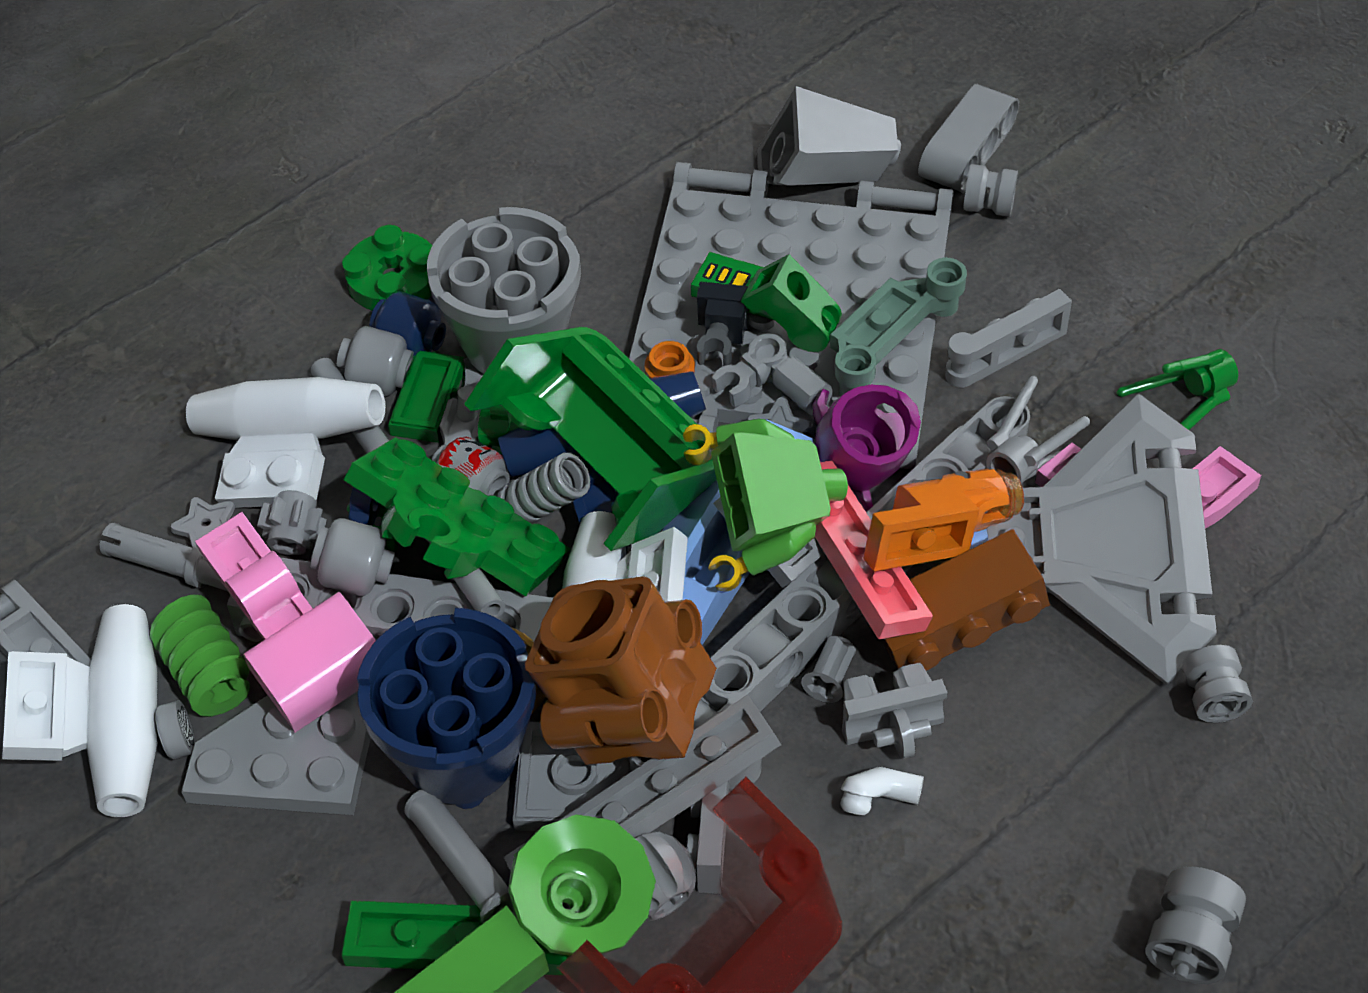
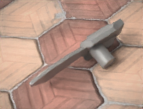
(457, 418)

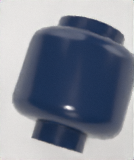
(411, 318)

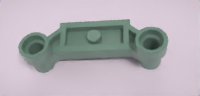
(890, 317)

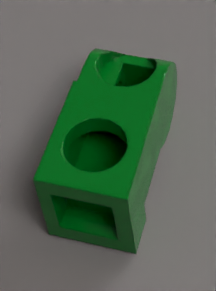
(794, 303)

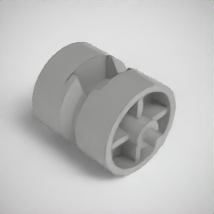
(1196, 925)

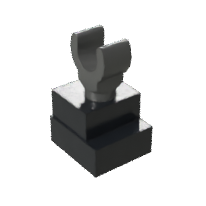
(723, 317)

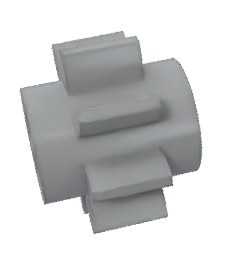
(291, 522)

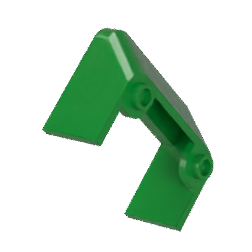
(608, 415)

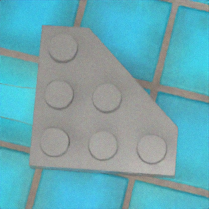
(266, 765)

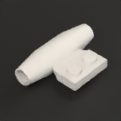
(280, 431)
(656, 557)
(108, 708)

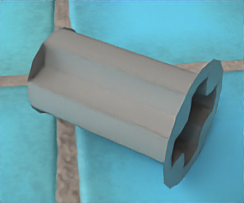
(829, 670)

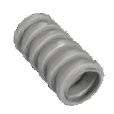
(547, 487)

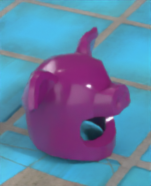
(864, 438)

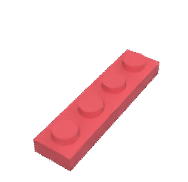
(882, 596)

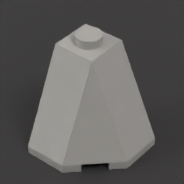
(827, 142)

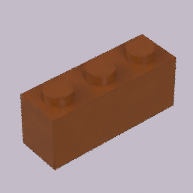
(972, 600)

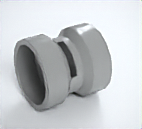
(1001, 186)
(1218, 689)

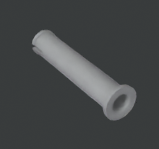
(459, 854)

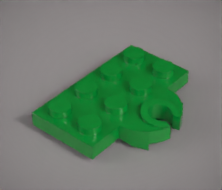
(460, 522)

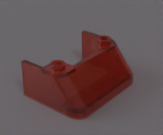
(781, 948)

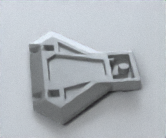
(1126, 538)

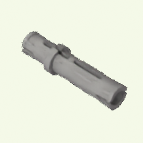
(160, 555)

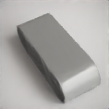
(968, 136)

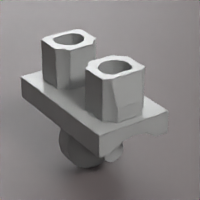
(893, 715)

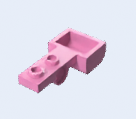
(307, 652)

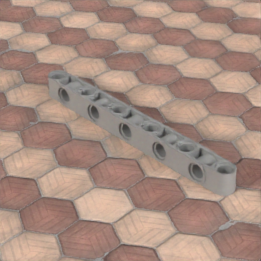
(779, 646)

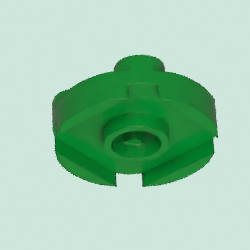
(382, 251)

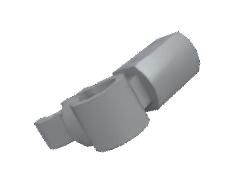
(769, 363)

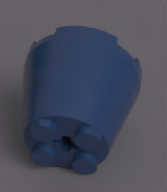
(449, 702)

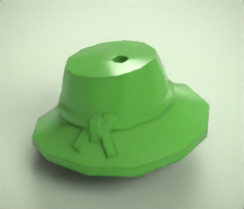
(592, 869)

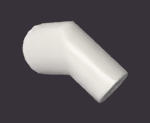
(877, 783)

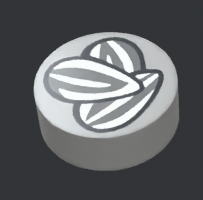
(174, 729)

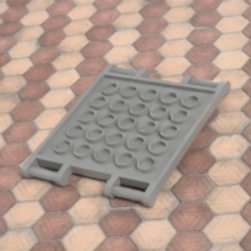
(839, 246)

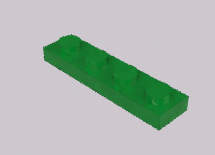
(412, 934)

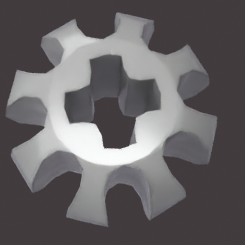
(672, 870)

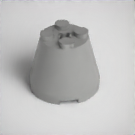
(503, 279)

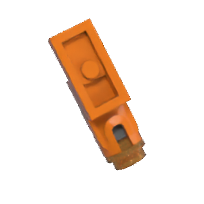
(940, 516)

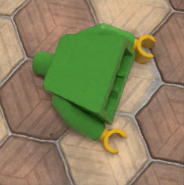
(768, 492)

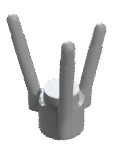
(1021, 453)

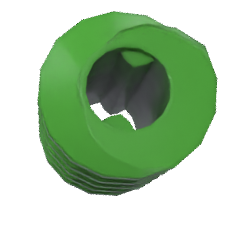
(200, 655)

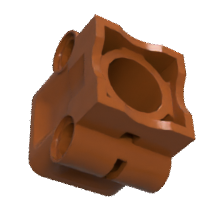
(620, 671)

